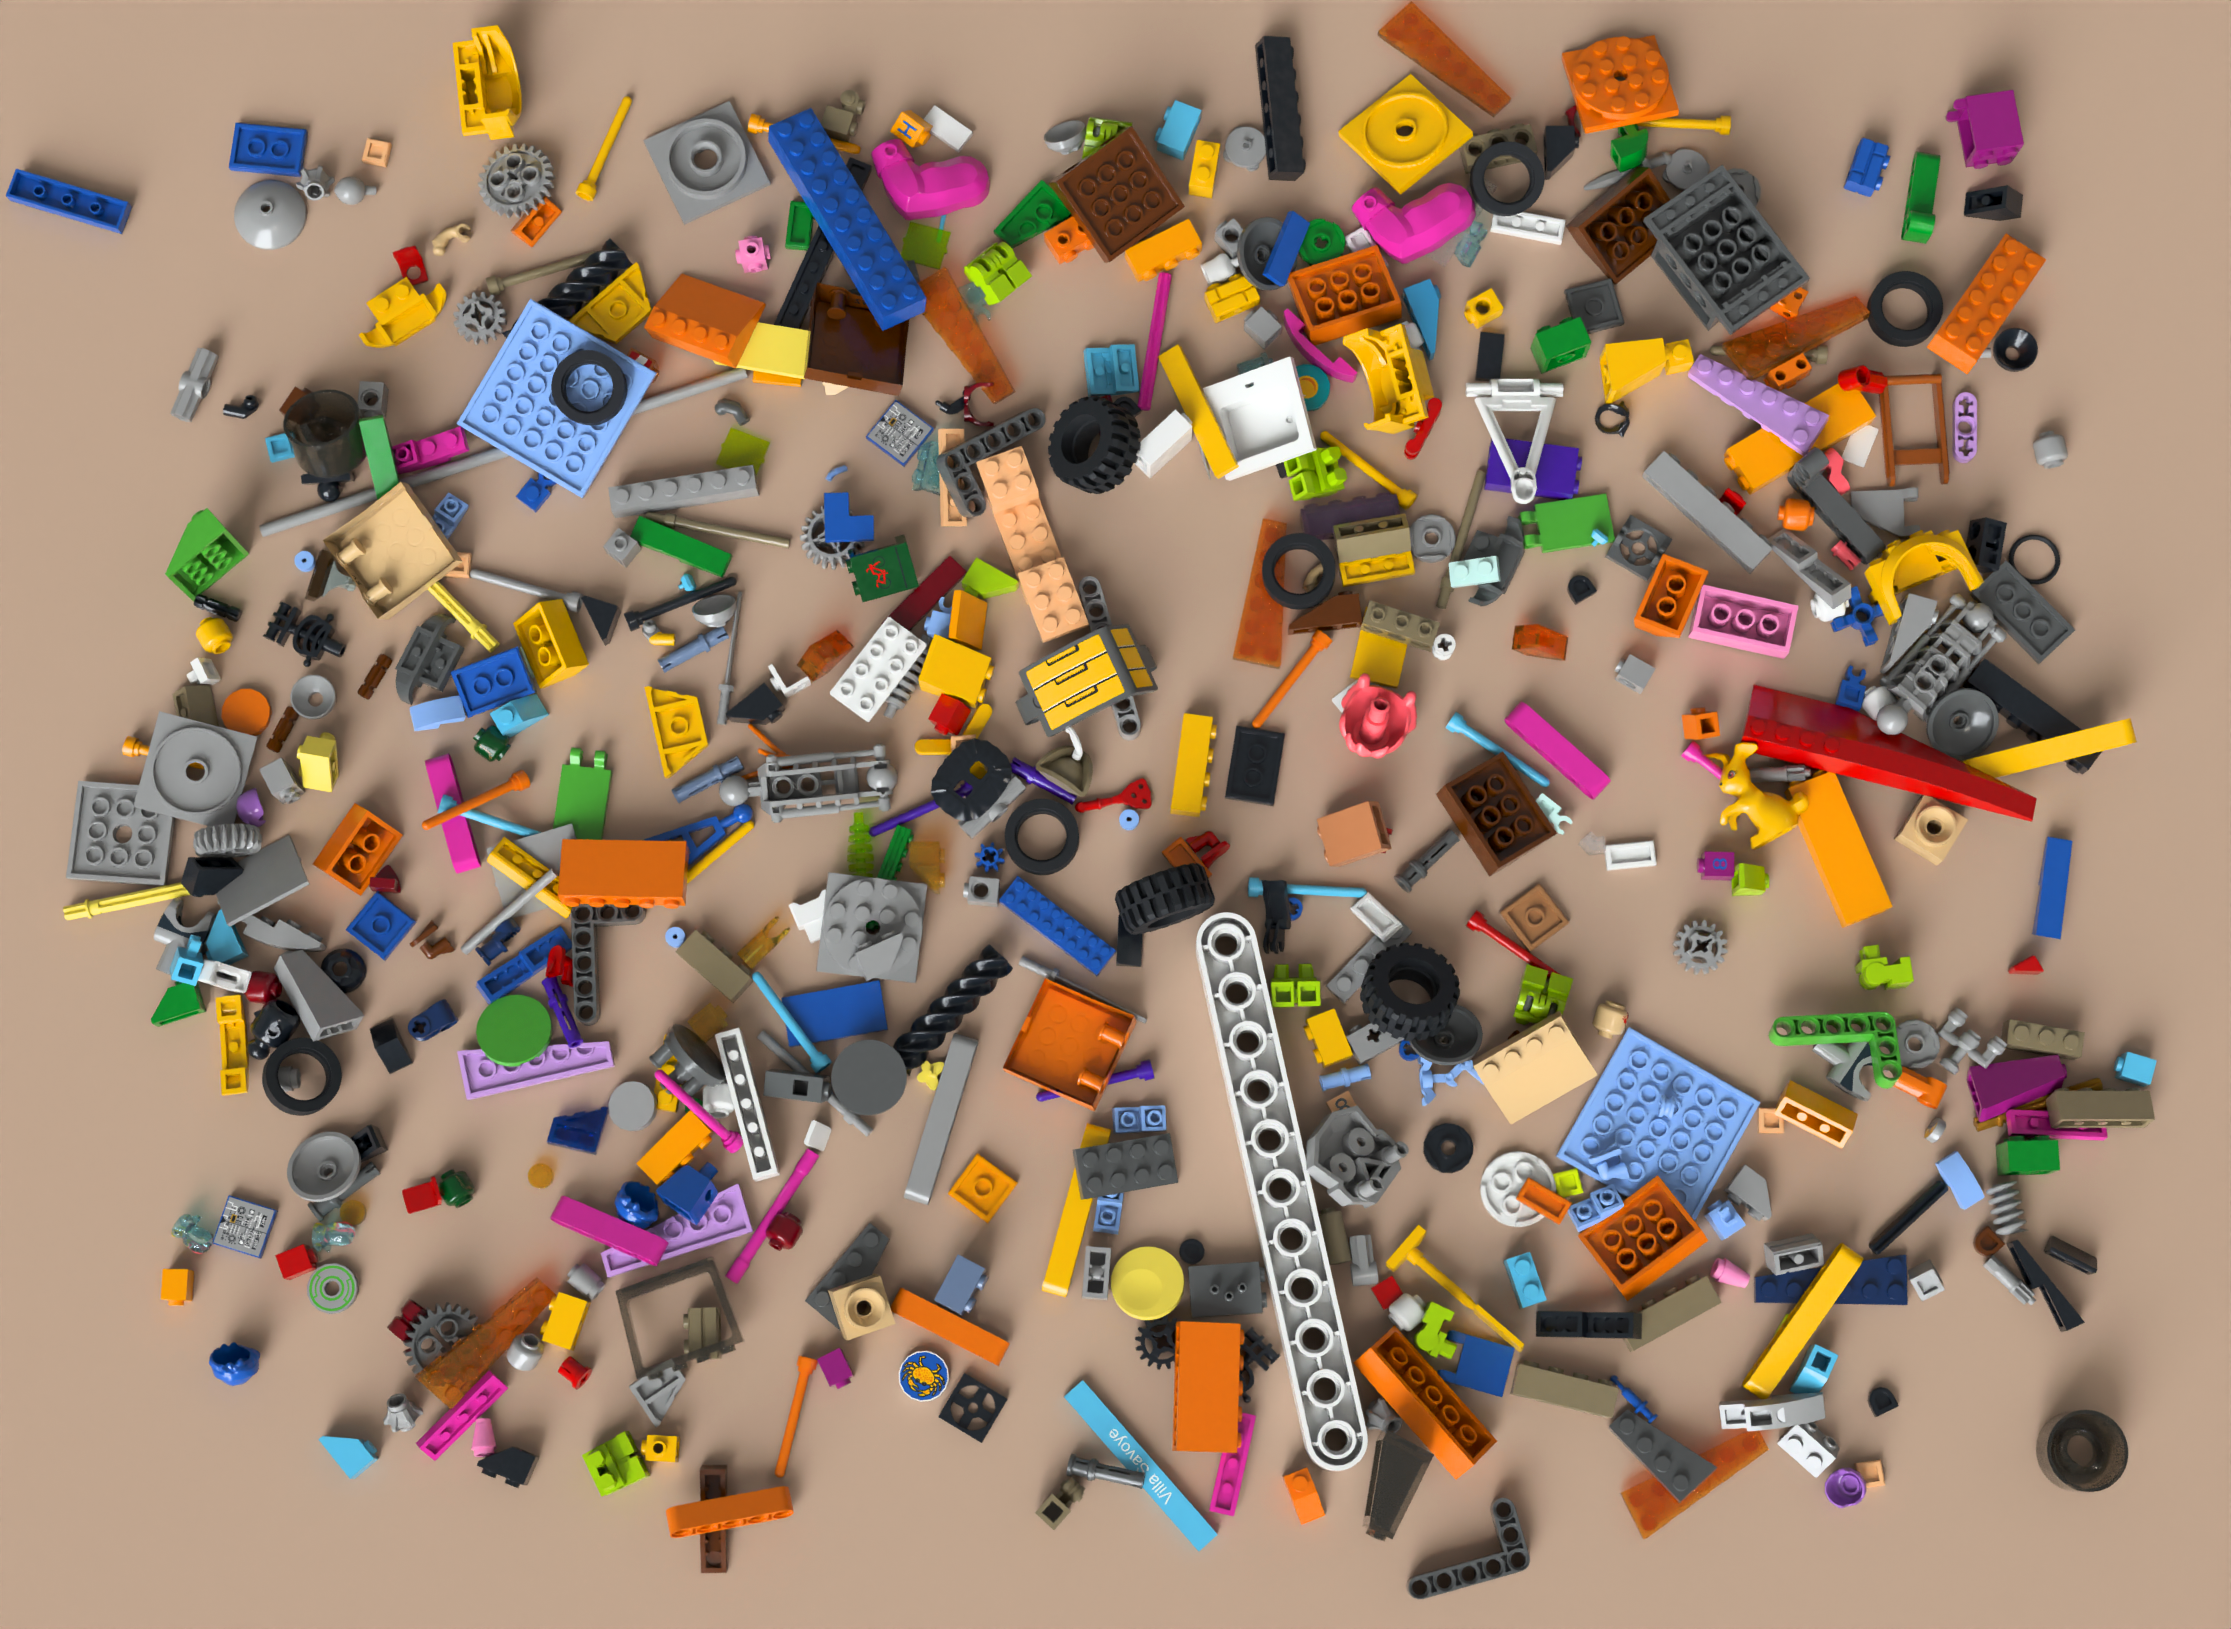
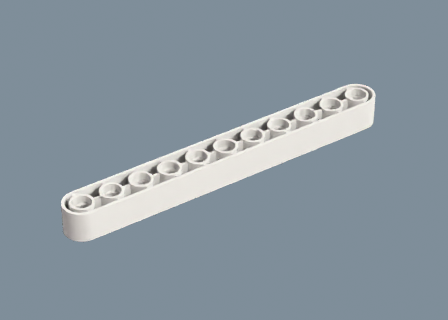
(1274, 1215)

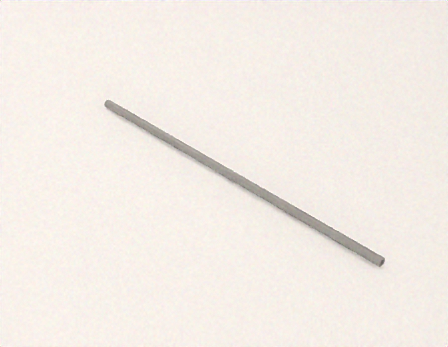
(485, 457)

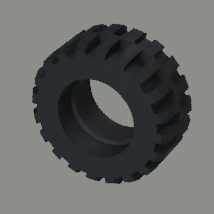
(1113, 454)
(1164, 898)
(1419, 966)

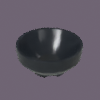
(2022, 342)
(355, 969)

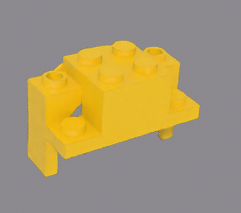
(490, 92)
(1394, 375)
(1914, 563)

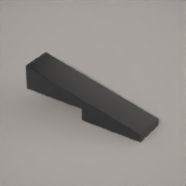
(2035, 1277)
(1589, 1324)

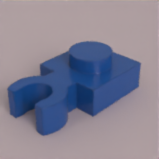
(535, 493)
(1850, 691)

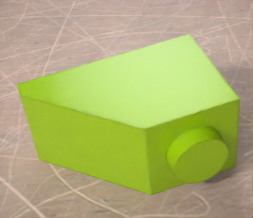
(987, 581)
(1749, 880)

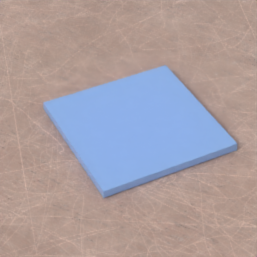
(517, 405)
(1681, 1150)

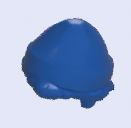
(636, 1204)
(234, 1363)

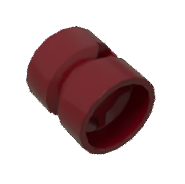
(402, 1323)

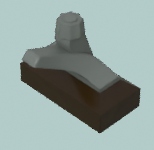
(327, 577)

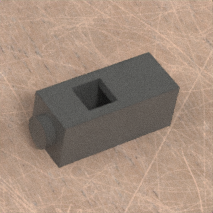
(797, 1085)

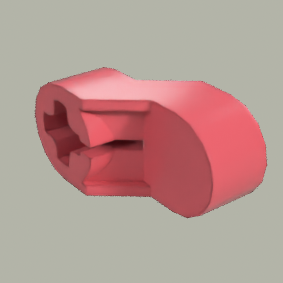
(1834, 469)

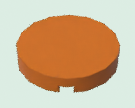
(246, 712)

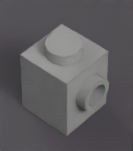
(1262, 326)

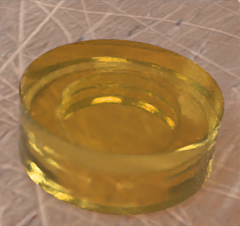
(540, 1176)
(353, 1212)

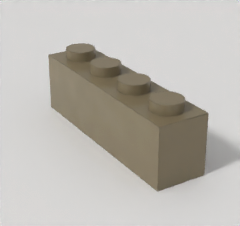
(2100, 1108)
(1674, 1309)
(1563, 1390)

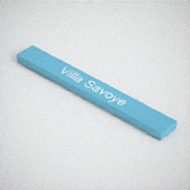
(1136, 1459)

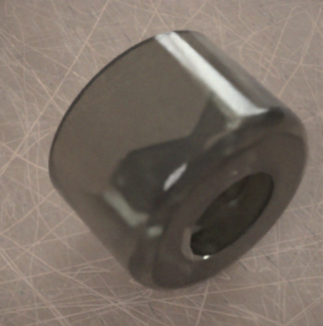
(320, 419)
(2108, 1446)

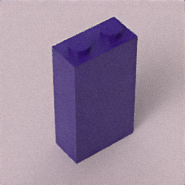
(1554, 472)

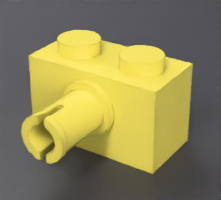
(318, 762)

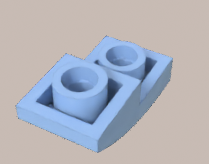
(449, 514)
(436, 712)
(1139, 1119)
(1960, 1179)
(1596, 1208)
(1108, 1213)

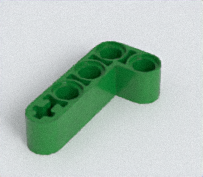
(1918, 215)

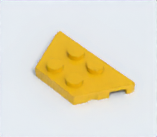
(616, 308)
(677, 728)

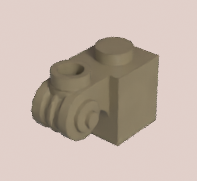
(842, 123)
(1056, 1508)

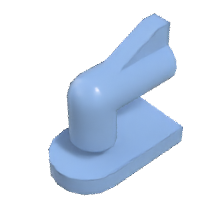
(1606, 1172)

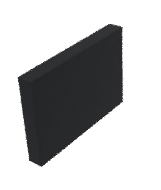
(1254, 766)

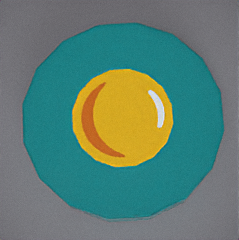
(1314, 386)

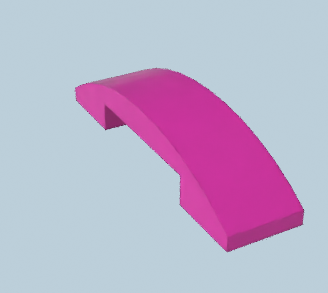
(1339, 369)

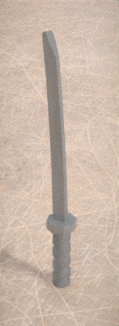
(726, 688)
(1053, 975)

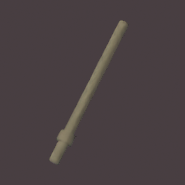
(672, 521)
(1445, 584)

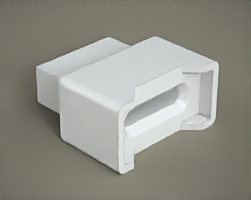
(810, 916)
(224, 976)

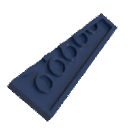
(1874, 1283)

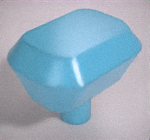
(1598, 537)
(687, 583)

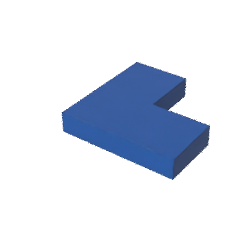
(842, 526)

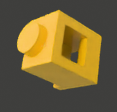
(670, 1448)

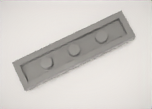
(1353, 974)

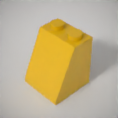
(1630, 366)
(955, 671)

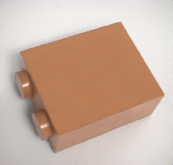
(1353, 834)

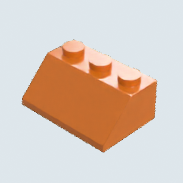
(1670, 597)
(357, 849)

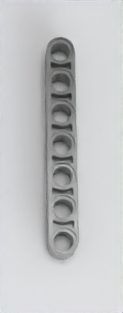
(1097, 600)
(941, 1119)

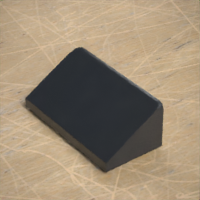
(1128, 947)
(2071, 1255)

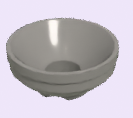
(1066, 137)
(715, 610)
(305, 688)

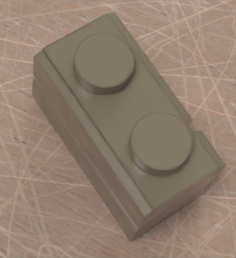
(703, 1329)

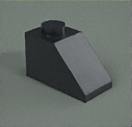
(1558, 147)
(1994, 204)
(757, 708)
(209, 874)

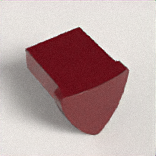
(385, 881)

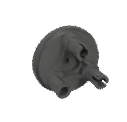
(694, 1060)
(869, 1077)

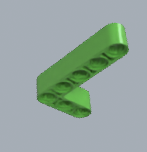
(1846, 1034)

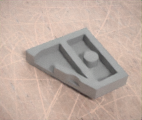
(658, 1394)

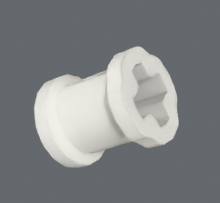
(1448, 641)

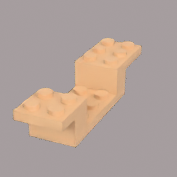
(1031, 544)

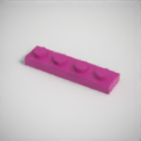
(2037, 1123)
(461, 1416)
(1231, 1471)

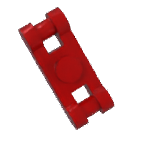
(1423, 429)

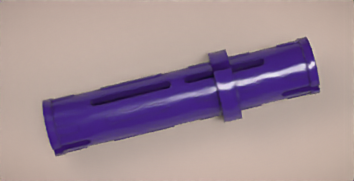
(1033, 776)
(552, 987)

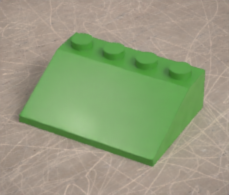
(204, 554)

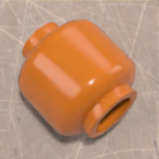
(1796, 514)

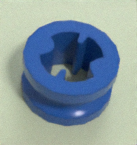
(1294, 901)
(1411, 1057)

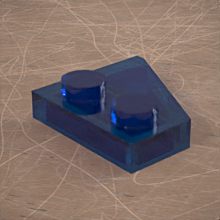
(580, 1131)

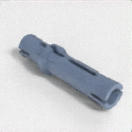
(693, 648)
(707, 779)

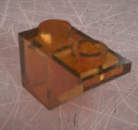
(824, 655)

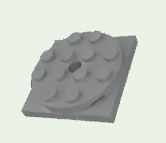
(854, 902)

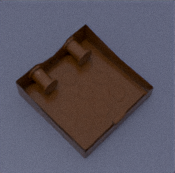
(1117, 194)
(849, 345)

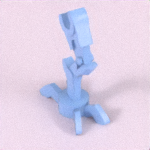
(1427, 1078)

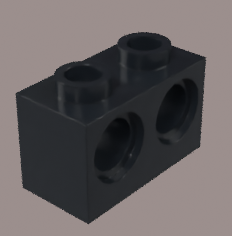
(1986, 543)

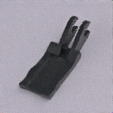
(1277, 914)

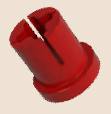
(575, 1372)

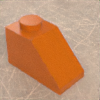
(1303, 1495)

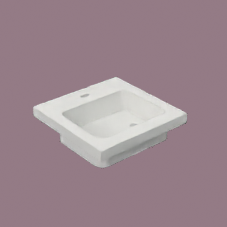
(1265, 420)

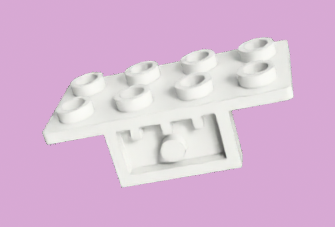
(878, 669)

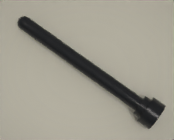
(636, 619)

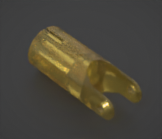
(761, 945)

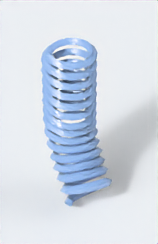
(837, 470)

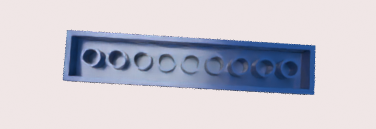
(847, 219)

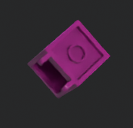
(1988, 128)

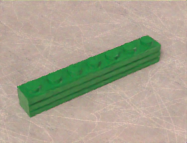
(892, 860)

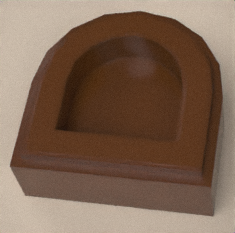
(1987, 1242)

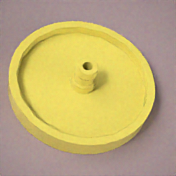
(1147, 1283)

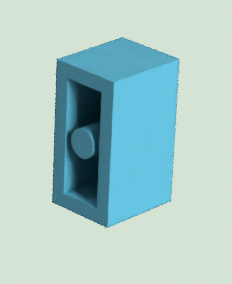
(1178, 129)
(1524, 1280)

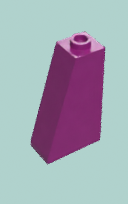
(2013, 1084)

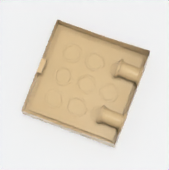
(393, 551)

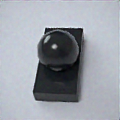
(327, 488)

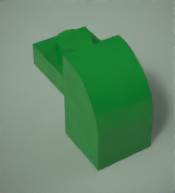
(1630, 148)

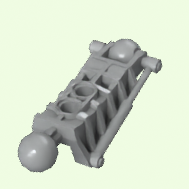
(1976, 618)
(880, 778)

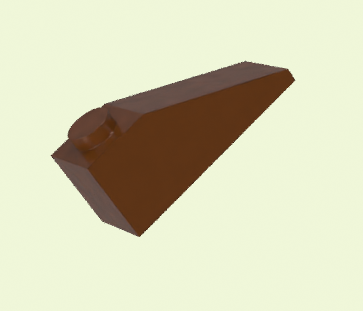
(1334, 614)

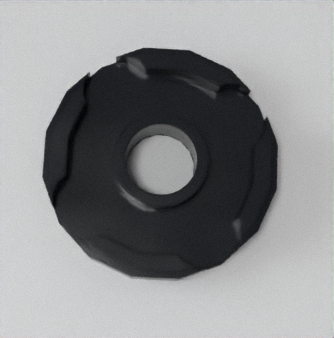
(1434, 1154)

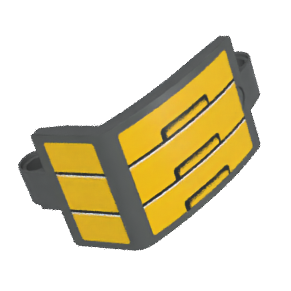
(1085, 678)

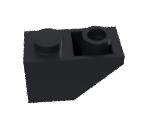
(512, 1464)

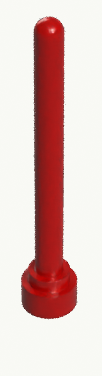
(1478, 923)

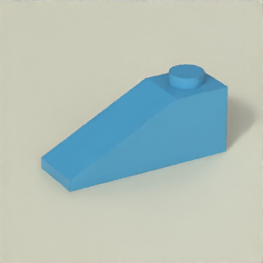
(1423, 308)

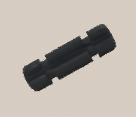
(217, 607)

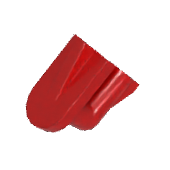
(1218, 849)
(560, 964)

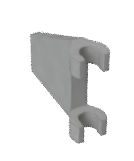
(1885, 509)

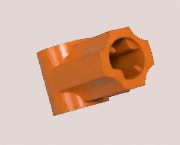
(1926, 1090)

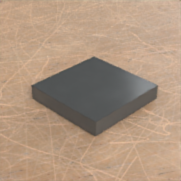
(1595, 305)

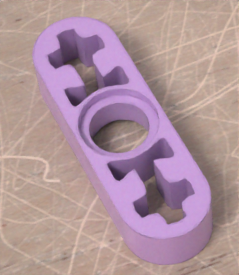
(1971, 445)

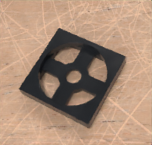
(982, 1413)

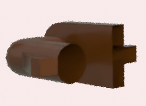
(431, 952)

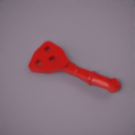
(1123, 798)

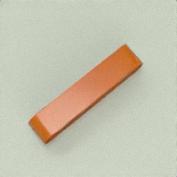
(949, 1326)
(729, 1512)

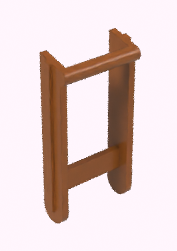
(1917, 456)

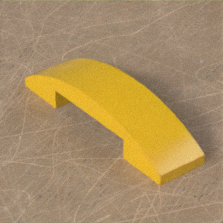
(233, 1045)

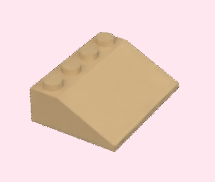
(1534, 1067)

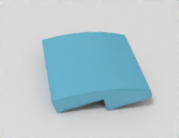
(1111, 370)

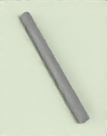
(509, 911)

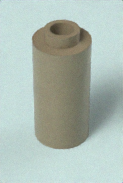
(1334, 1236)

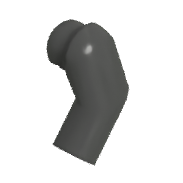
(728, 406)

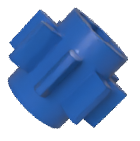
(992, 851)

